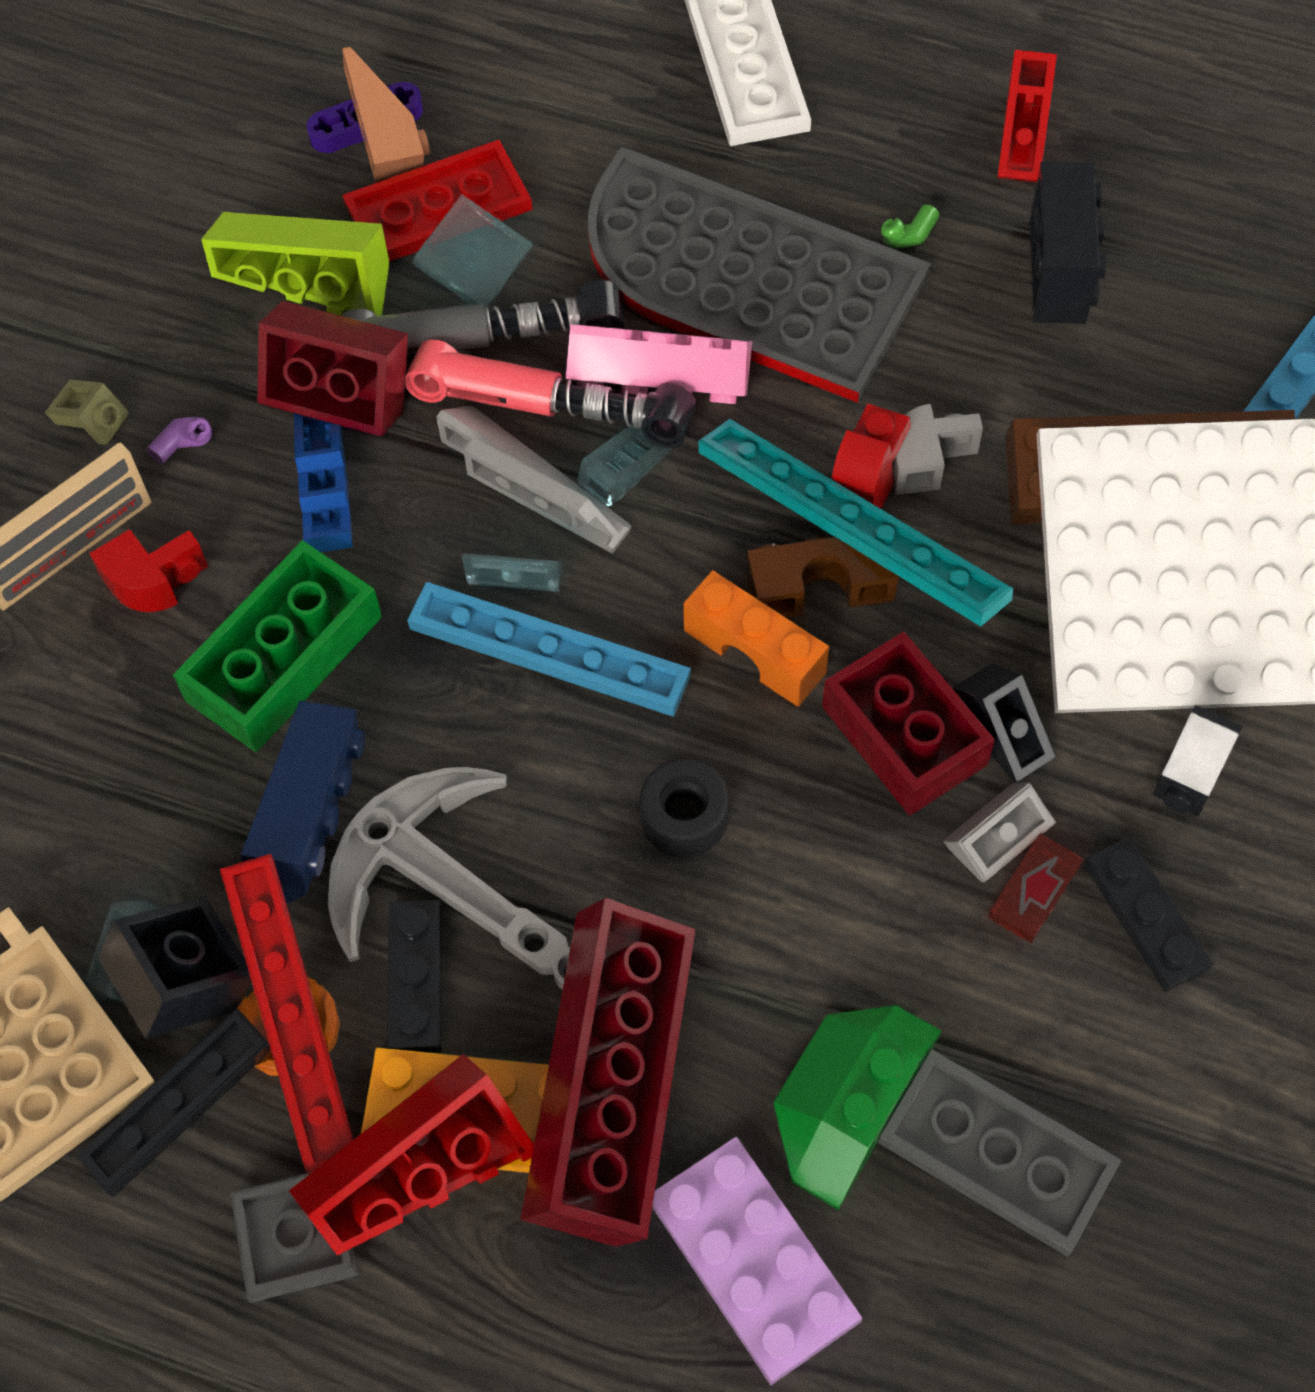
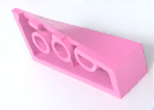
(656, 358)

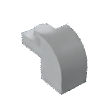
(929, 440)

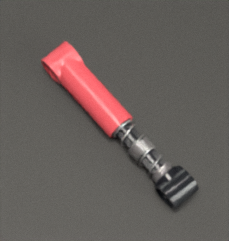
(443, 372)

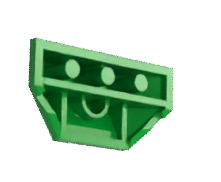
(847, 1094)

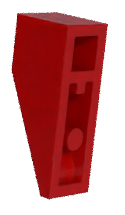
(1026, 115)

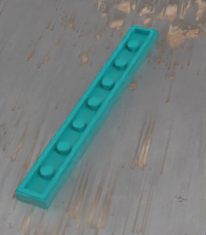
(857, 522)

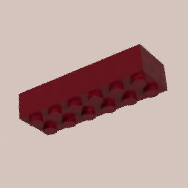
(609, 1075)

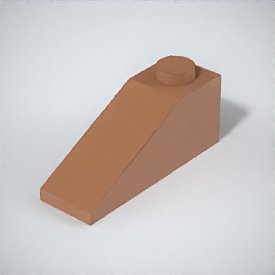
(384, 122)

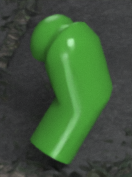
(901, 236)

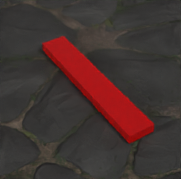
(288, 1009)

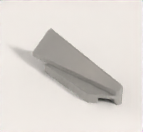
(524, 476)

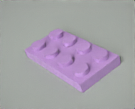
(754, 1260)

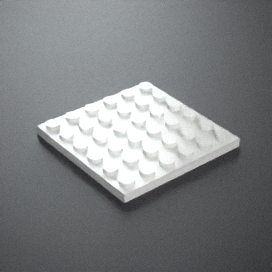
(1180, 564)

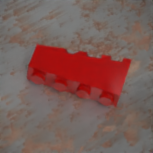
(414, 1157)

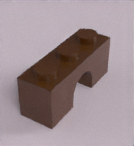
(782, 571)

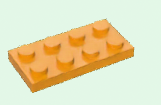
(402, 1072)

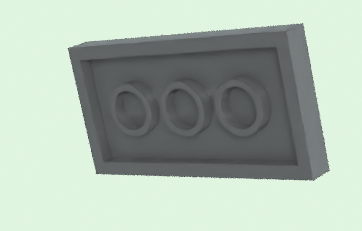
(1000, 1152)

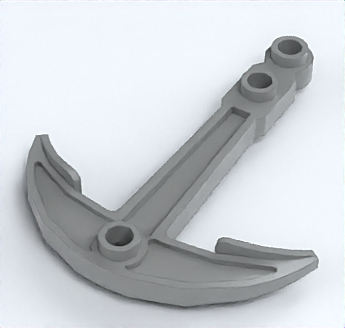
(426, 864)

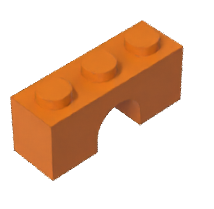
(785, 654)

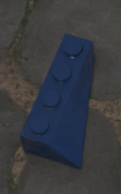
(304, 794)

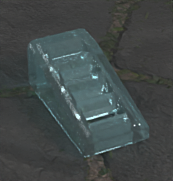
(607, 481)

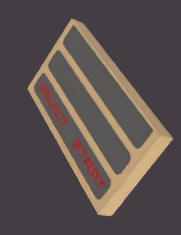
(68, 522)

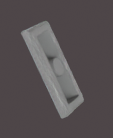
(1000, 830)

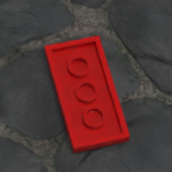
(418, 200)

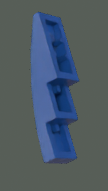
(322, 484)

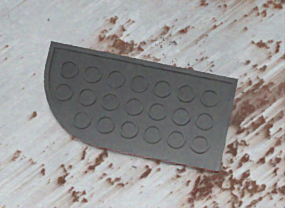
(750, 271)

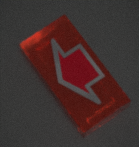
(1035, 888)

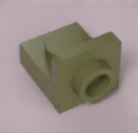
(88, 407)

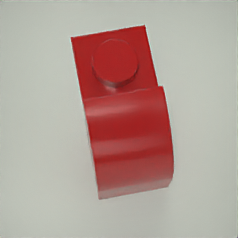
(868, 454)
(146, 579)

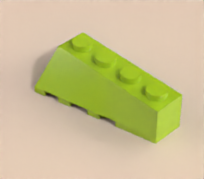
(302, 258)

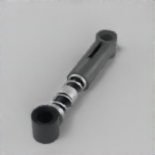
(474, 326)

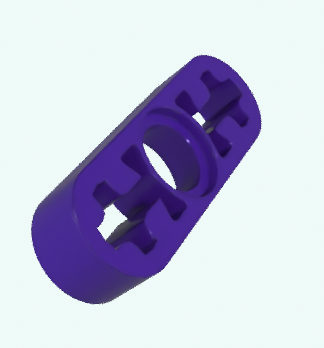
(335, 116)

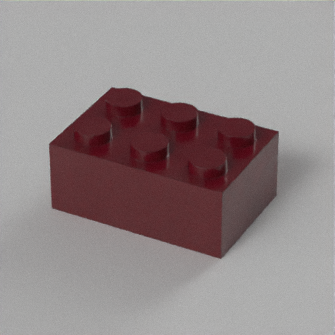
(331, 368)
(907, 723)

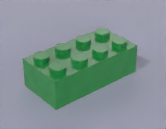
(278, 645)

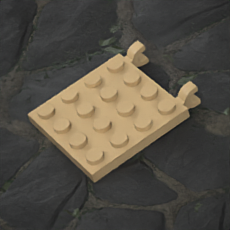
(59, 1058)

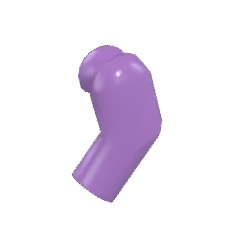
(178, 434)

